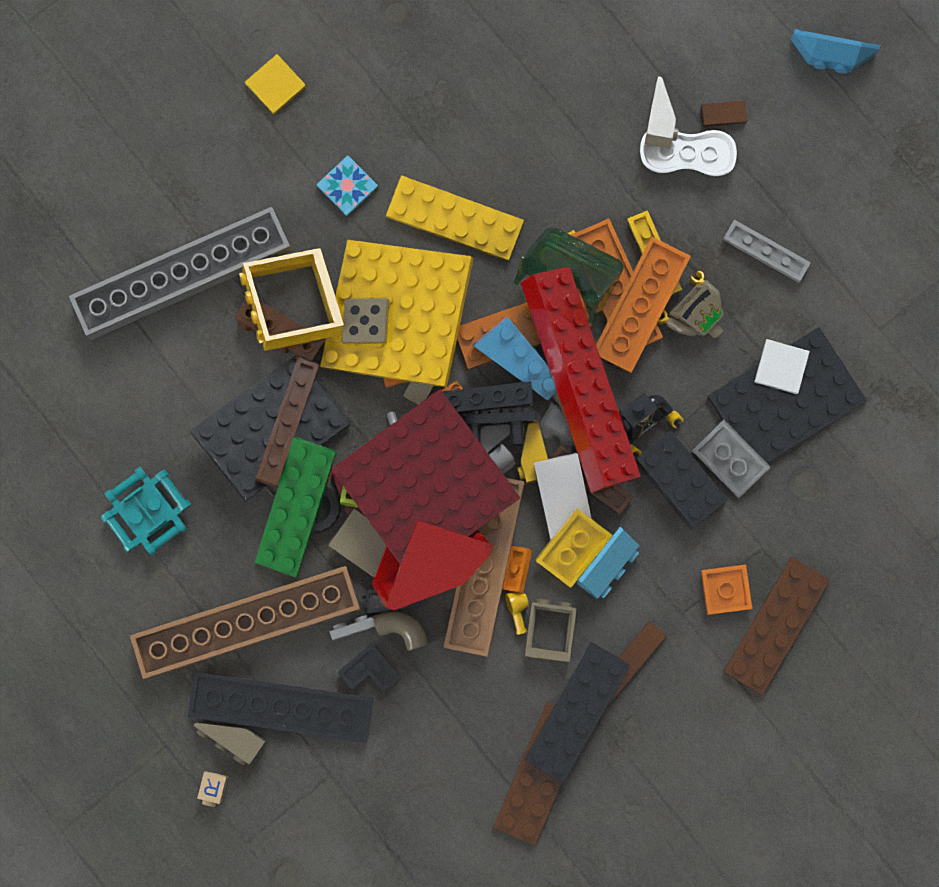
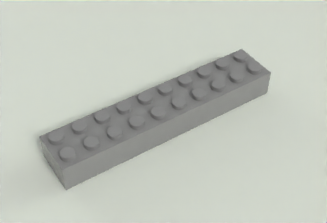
(178, 274)

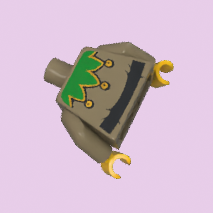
(697, 311)

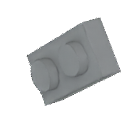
(361, 624)

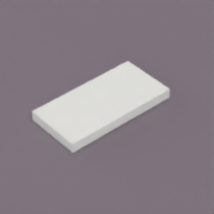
(561, 489)

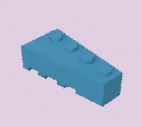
(515, 354)

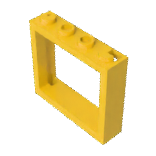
(285, 263)

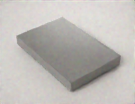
(731, 458)

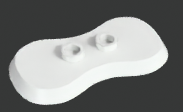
(706, 152)

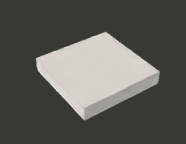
(781, 366)

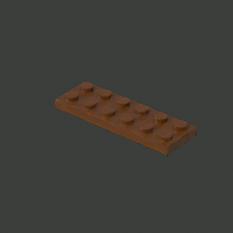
(776, 625)
(528, 796)

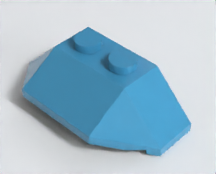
(833, 52)

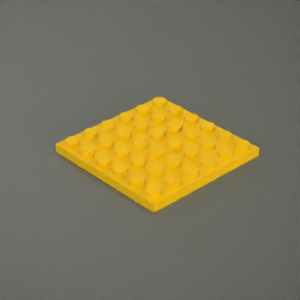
(423, 317)

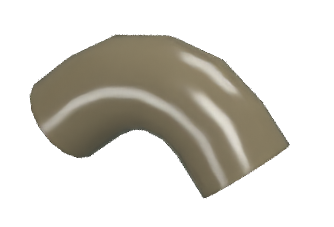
(403, 624)

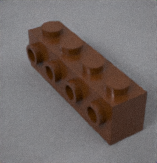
(278, 324)

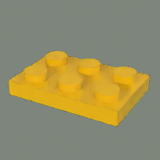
(573, 547)

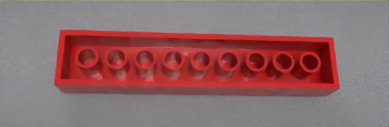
(580, 379)

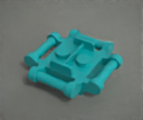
(146, 511)

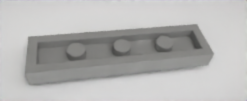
(766, 251)

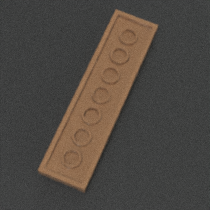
(479, 598)

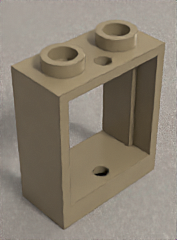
(562, 607)

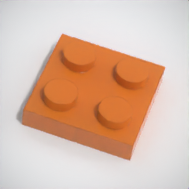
(726, 589)

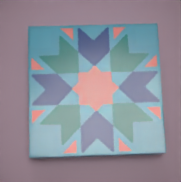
(347, 185)

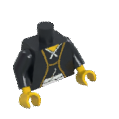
(644, 414)

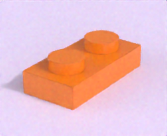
(517, 569)

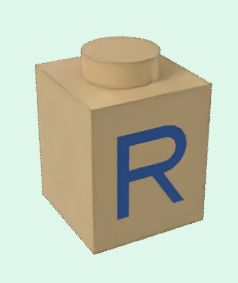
(212, 788)

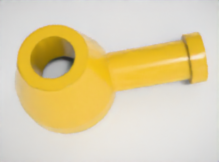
(516, 603)

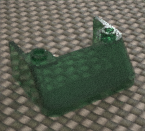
(591, 268)

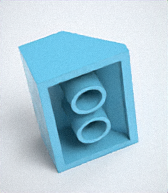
(608, 564)

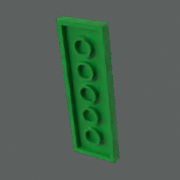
(295, 507)

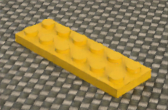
(454, 218)

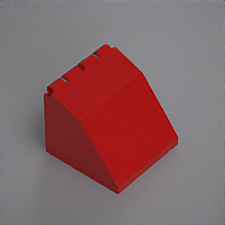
(432, 564)

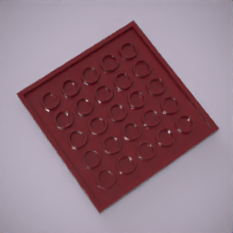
(425, 471)

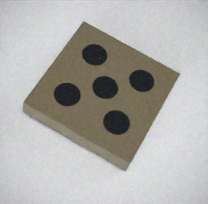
(365, 321)

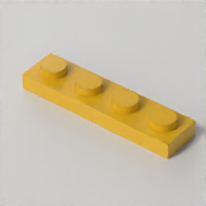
(642, 230)

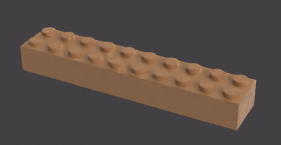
(245, 623)

